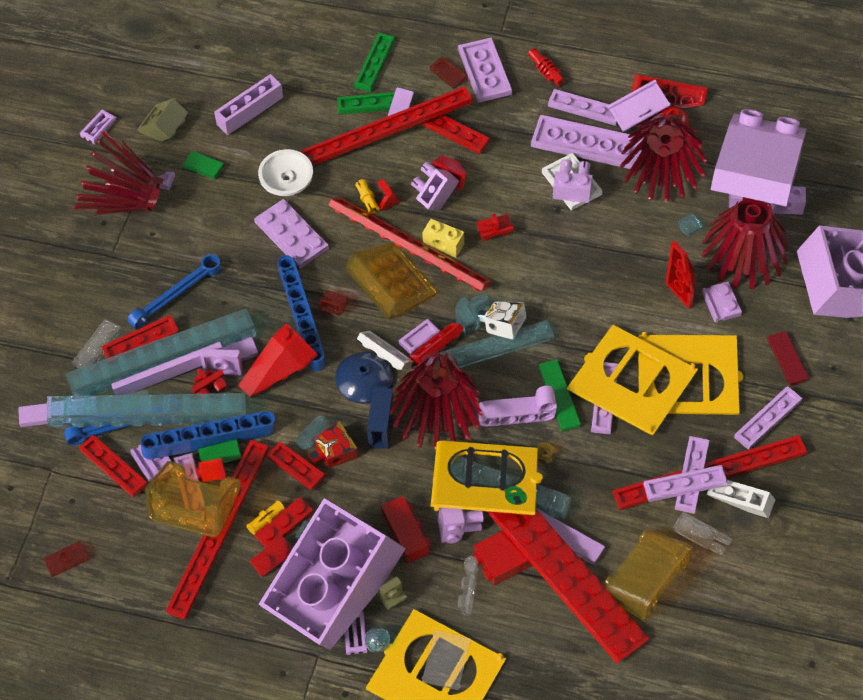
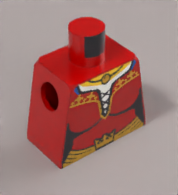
(334, 446)

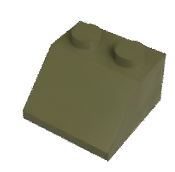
(163, 120)

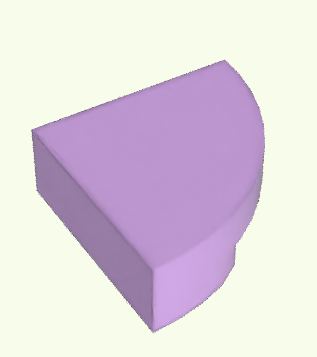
(168, 179)

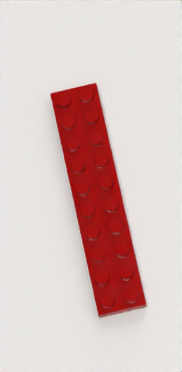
(573, 582)

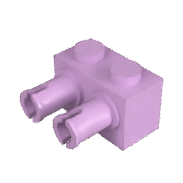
(572, 185)
(437, 189)
(455, 522)

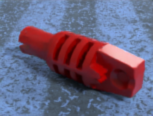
(546, 67)

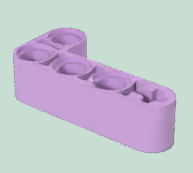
(519, 410)

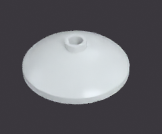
(282, 166)

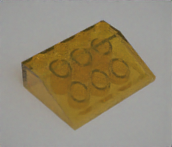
(389, 279)

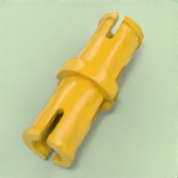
(367, 196)
(265, 517)

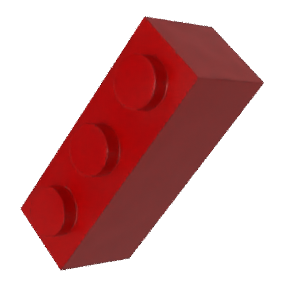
(406, 529)

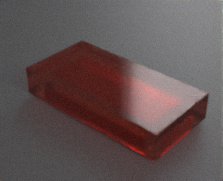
(447, 72)

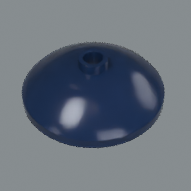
(359, 385)

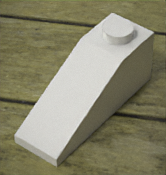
(745, 498)

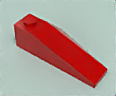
(677, 93)
(681, 275)
(280, 358)

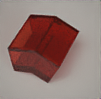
(333, 303)

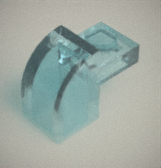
(467, 312)

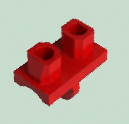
(495, 226)
(216, 380)

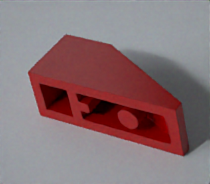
(211, 470)

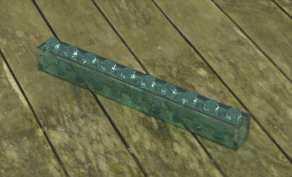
(100, 375)
(143, 409)

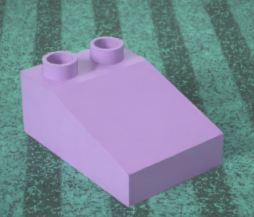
(759, 157)
(834, 271)
(331, 574)

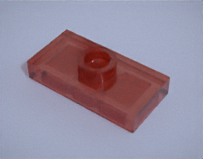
(66, 558)

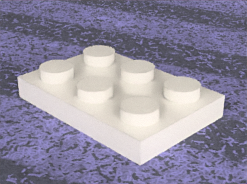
(549, 173)

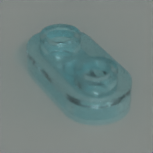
(307, 436)

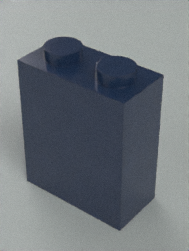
(379, 418)

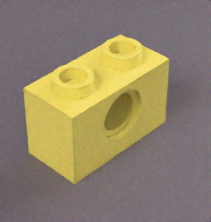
(443, 238)

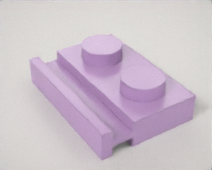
(721, 302)
(149, 467)

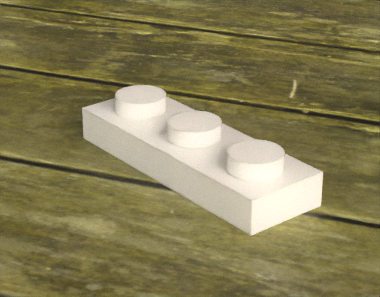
(385, 350)

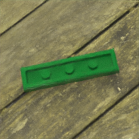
(374, 62)
(365, 103)
(565, 411)

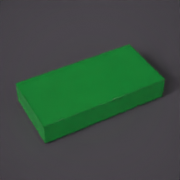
(203, 165)
(227, 450)

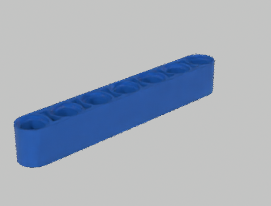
(300, 305)
(198, 434)

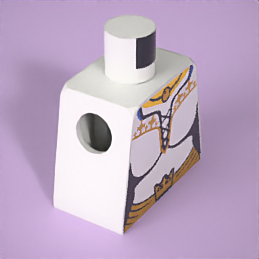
(504, 318)

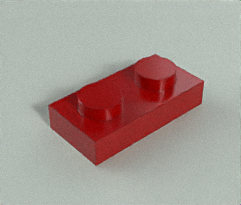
(271, 556)

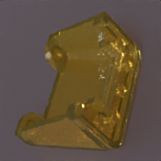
(190, 503)
(648, 572)

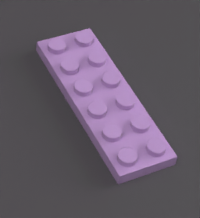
(582, 141)

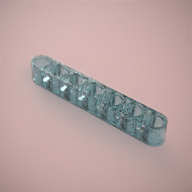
(547, 500)

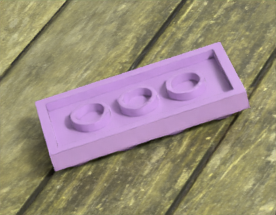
(484, 70)
(291, 233)

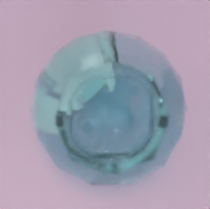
(377, 639)

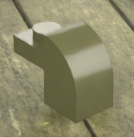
(391, 592)

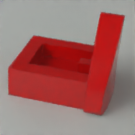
(390, 199)

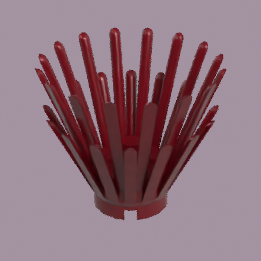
(664, 143)
(126, 190)
(750, 225)
(437, 380)

